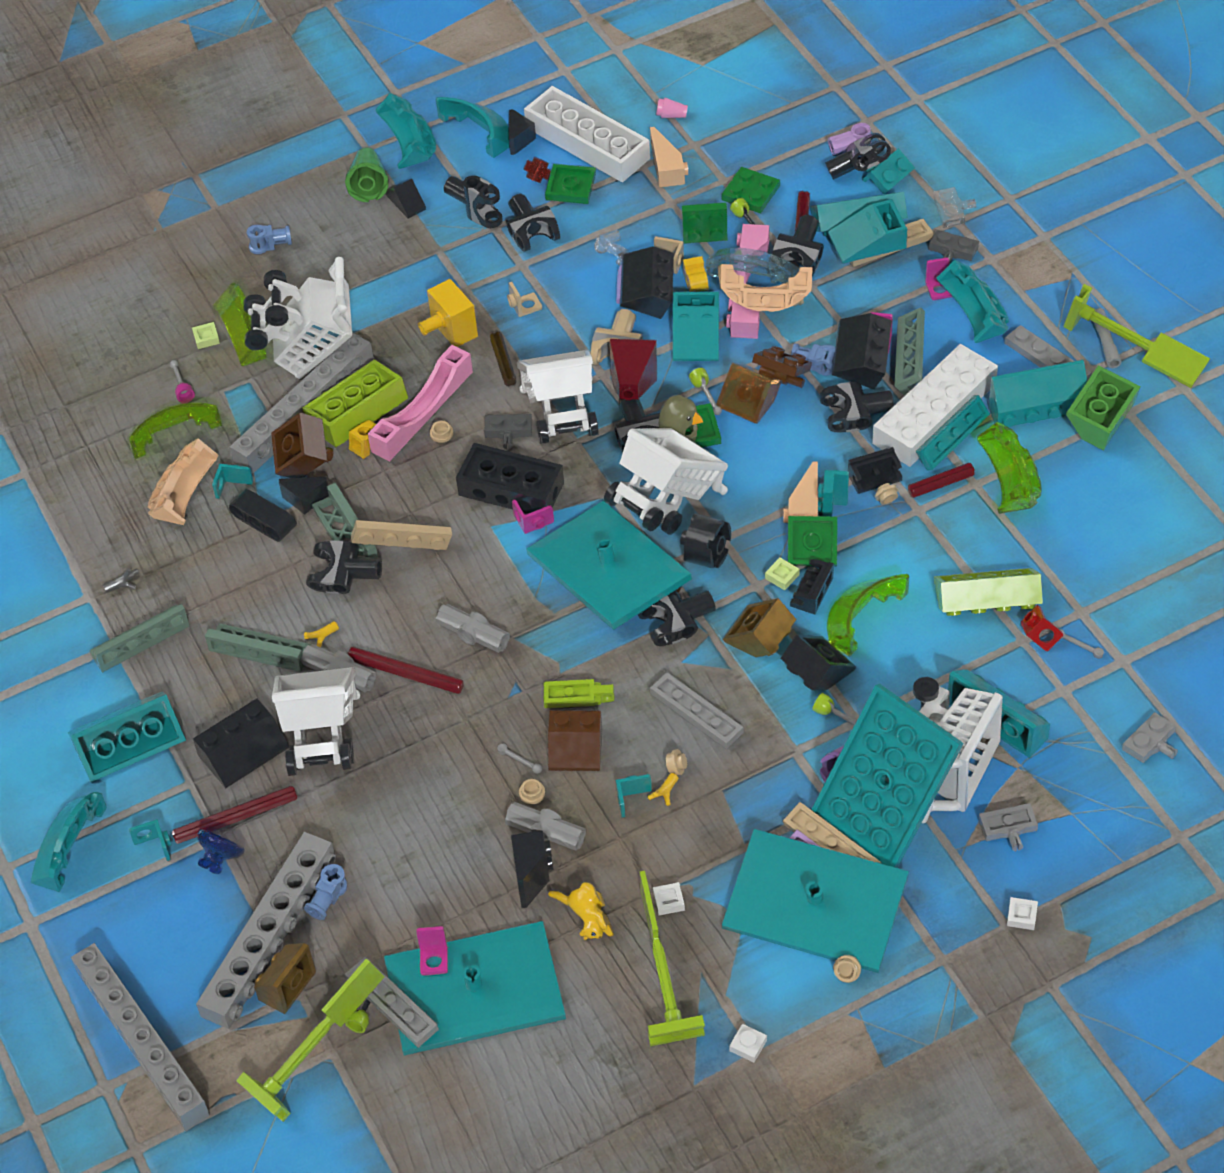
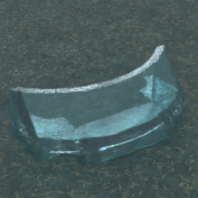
(752, 262)

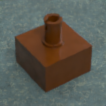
(299, 446)

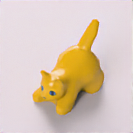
(587, 905)

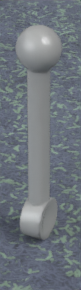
(1097, 652)
(503, 749)

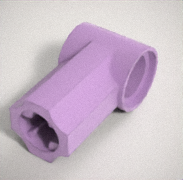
(840, 142)

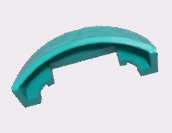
(483, 116)
(409, 128)
(976, 299)
(61, 837)

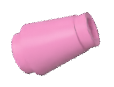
(671, 109)

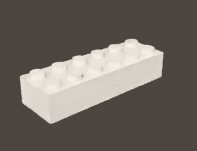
(588, 134)
(933, 402)

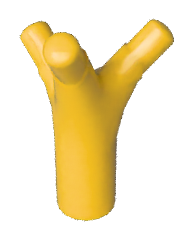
(322, 633)
(665, 788)

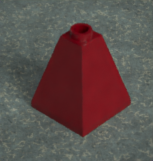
(633, 366)

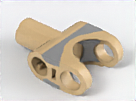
(621, 329)

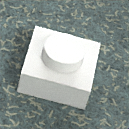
(668, 899)
(1022, 913)
(748, 1043)

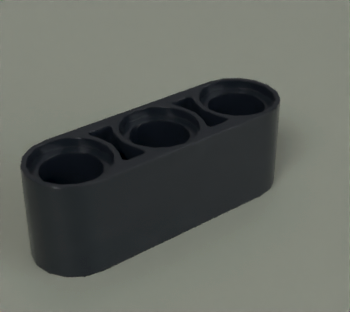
(262, 515)

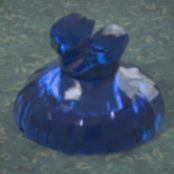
(216, 850)

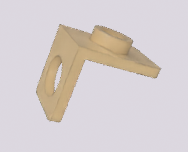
(673, 246)
(516, 301)

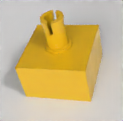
(450, 313)

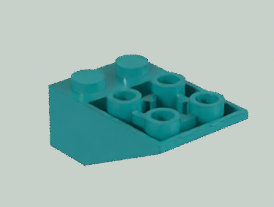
(870, 232)
(695, 326)

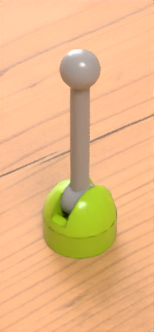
(700, 378)
(824, 705)

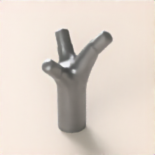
(121, 581)

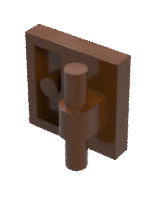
(783, 365)

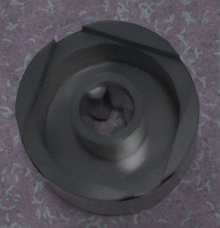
(706, 541)

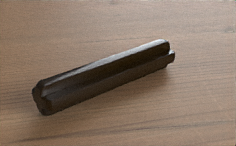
(503, 359)

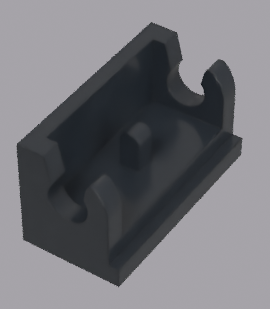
(874, 470)
(813, 586)

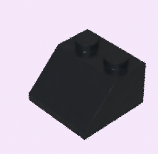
(816, 662)
(532, 864)

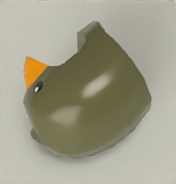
(679, 415)

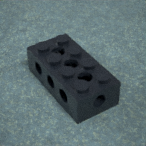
(505, 476)

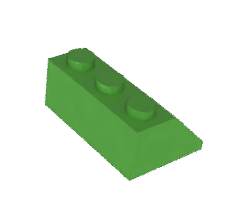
(1102, 406)

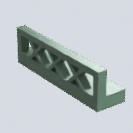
(909, 350)
(346, 516)
(140, 637)
(256, 646)

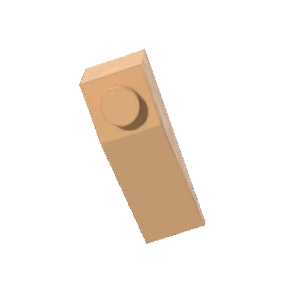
(667, 160)
(805, 496)

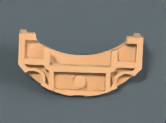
(765, 298)
(179, 481)

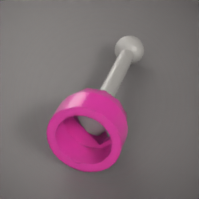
(183, 391)

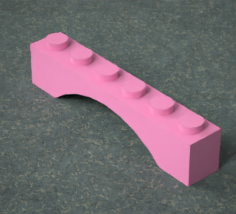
(742, 321)
(395, 431)

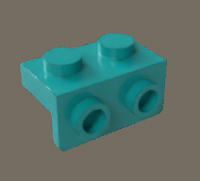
(890, 171)
(833, 491)

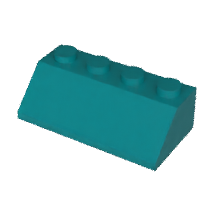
(837, 212)
(1036, 393)
(1018, 724)
(127, 736)

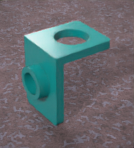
(230, 473)
(632, 785)
(155, 833)

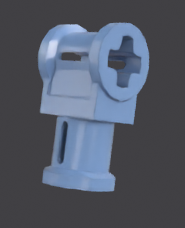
(267, 238)
(818, 357)
(329, 888)

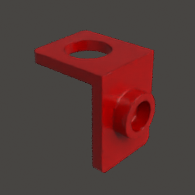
(1036, 622)

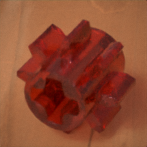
(537, 169)

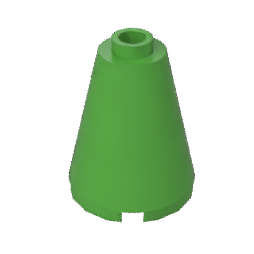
(366, 176)

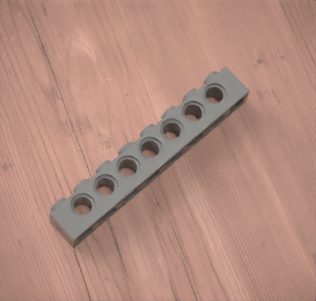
(256, 443)
(226, 1010)
(140, 1037)

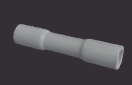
(1109, 348)

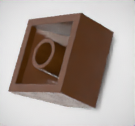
(574, 740)

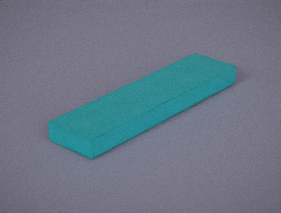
(952, 432)

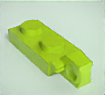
(576, 693)

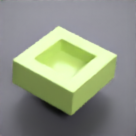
(205, 335)
(782, 573)

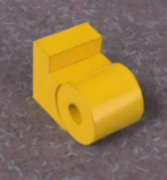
(695, 274)
(359, 439)

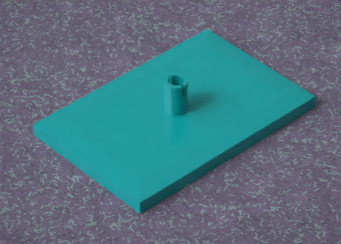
(609, 564)
(887, 776)
(846, 916)
(490, 988)

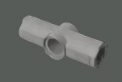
(472, 628)
(321, 659)
(550, 822)

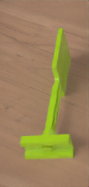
(1163, 354)
(338, 1011)
(675, 1027)

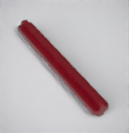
(406, 670)
(235, 814)

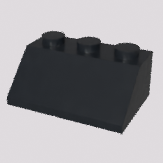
(647, 281)
(862, 349)
(240, 743)

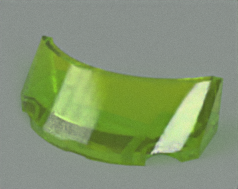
(237, 323)
(168, 417)
(1013, 466)
(853, 601)

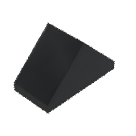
(520, 131)
(406, 198)
(304, 491)

